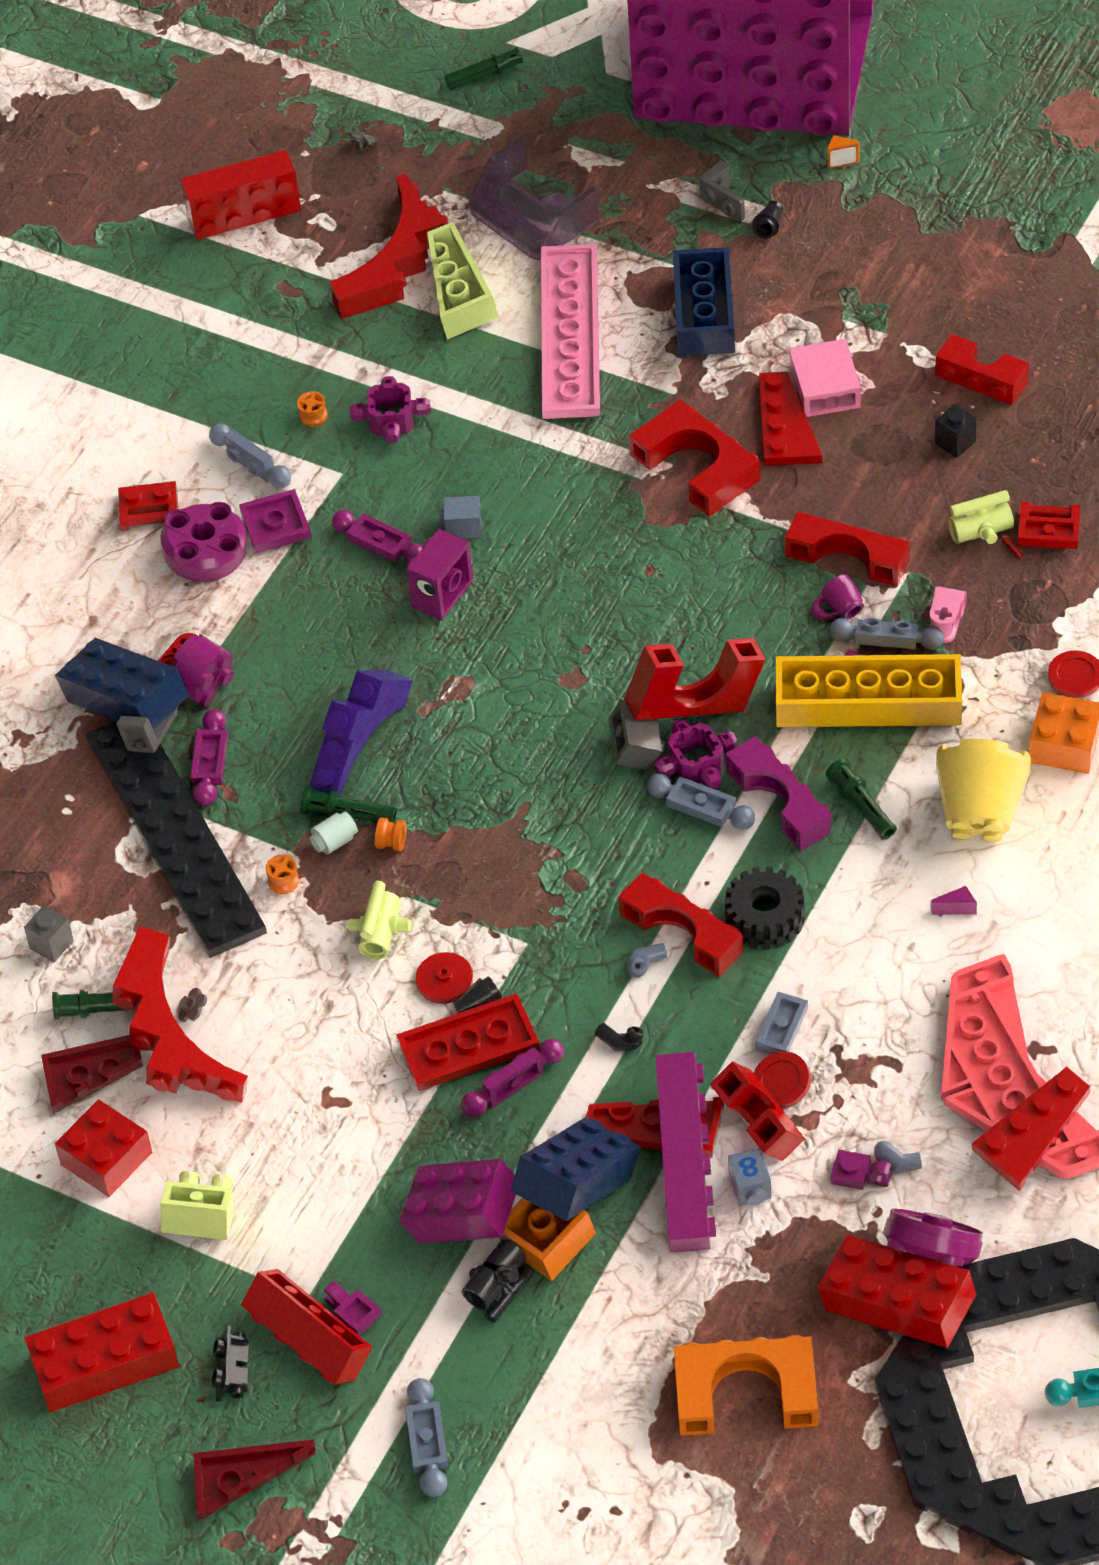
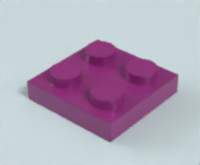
(275, 521)

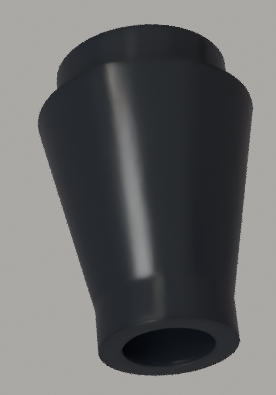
(768, 220)
(478, 994)

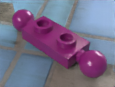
(376, 536)
(209, 757)
(512, 1078)

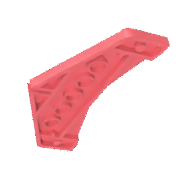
(990, 1066)

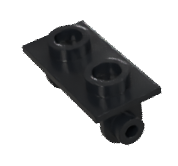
(226, 1375)

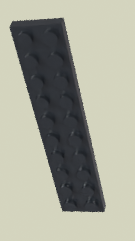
(179, 842)

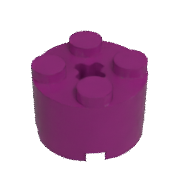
(203, 668)

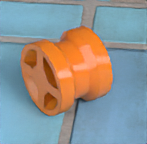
(312, 409)
(390, 834)
(276, 871)

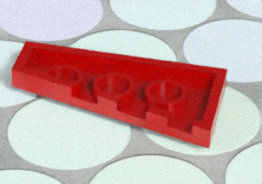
(784, 423)
(1024, 1134)

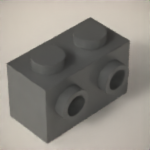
(634, 741)

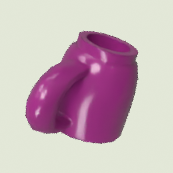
(841, 596)

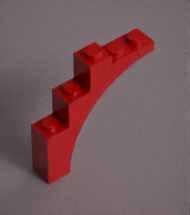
(404, 255)
(154, 1028)

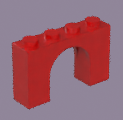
(684, 428)
(724, 690)

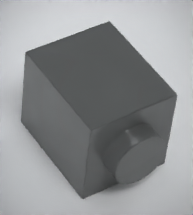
(48, 933)

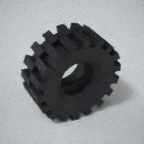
(771, 925)

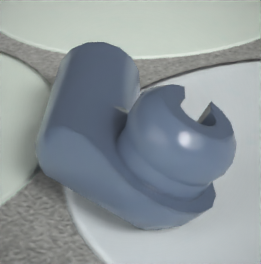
(642, 958)
(899, 1162)

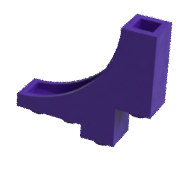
(352, 722)

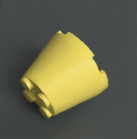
(981, 786)

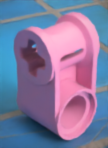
(947, 610)

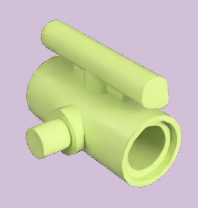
(981, 518)
(379, 922)

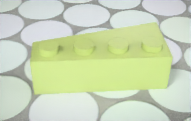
(461, 290)

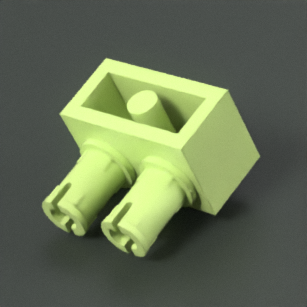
(197, 1208)

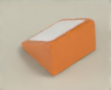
(843, 152)

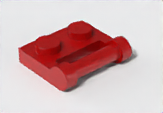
(146, 503)
(1049, 526)

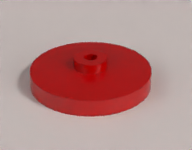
(1074, 674)
(444, 977)
(784, 1077)

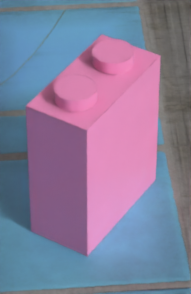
(825, 377)

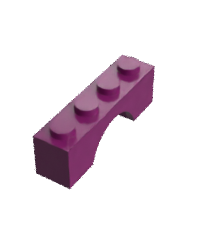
(757, 768)

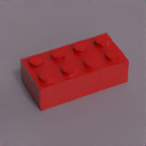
(241, 194)
(897, 1291)
(102, 1352)

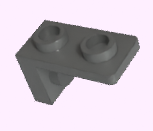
(714, 191)
(140, 735)

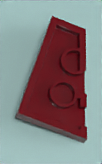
(87, 1068)

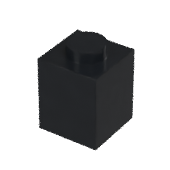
(955, 430)

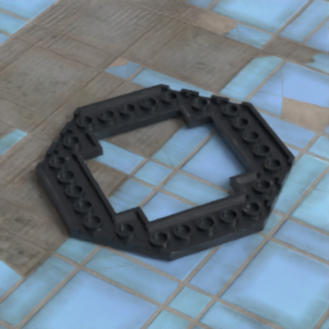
(930, 1432)

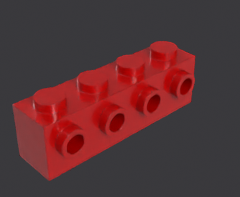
(306, 1326)

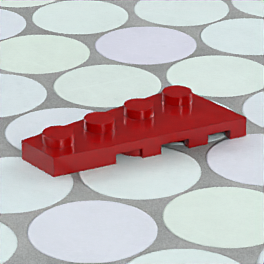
(642, 1122)

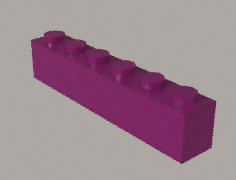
(683, 1152)

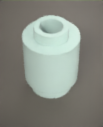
(333, 833)

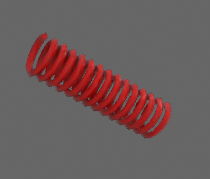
(1014, 549)

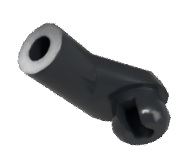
(620, 1041)

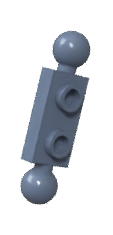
(250, 456)
(886, 634)
(701, 801)
(426, 1437)

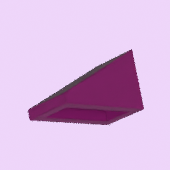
(955, 902)

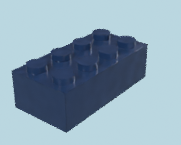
(703, 301)
(121, 683)
(575, 1168)

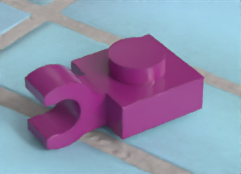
(855, 1169)
(353, 1310)

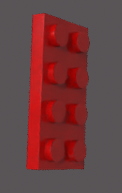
(467, 1042)

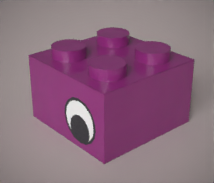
(439, 574)

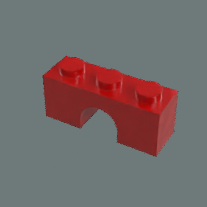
(999, 380)
(768, 1122)

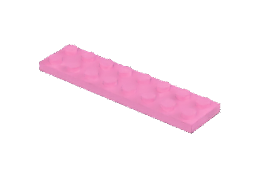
(570, 331)

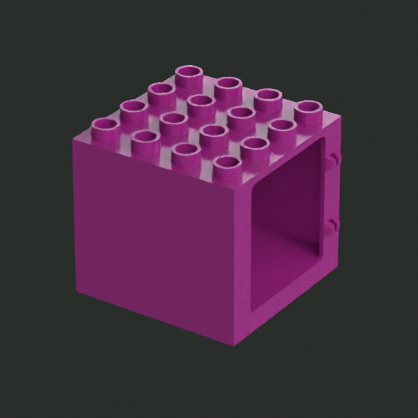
(749, 62)

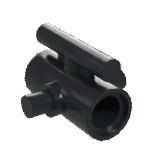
(498, 1280)

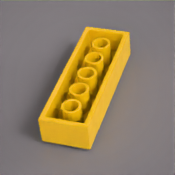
(868, 690)

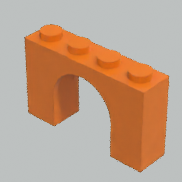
(783, 1360)

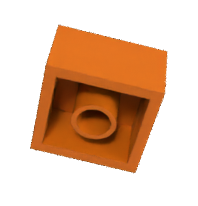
(1065, 733)
(547, 1238)

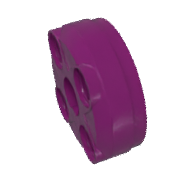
(203, 541)
(933, 1236)

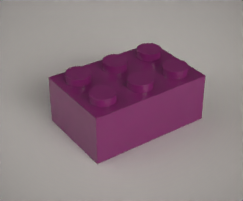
(459, 1201)

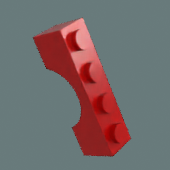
(816, 537)
(651, 904)

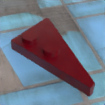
(232, 1473)

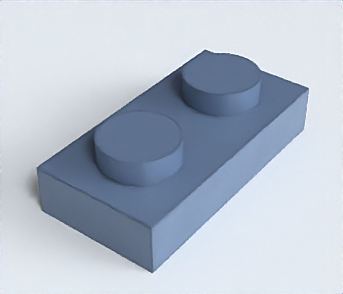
(781, 1023)

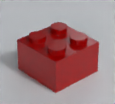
(103, 1148)

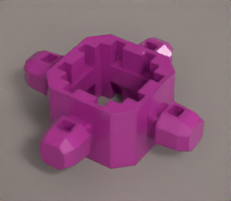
(391, 423)
(684, 739)

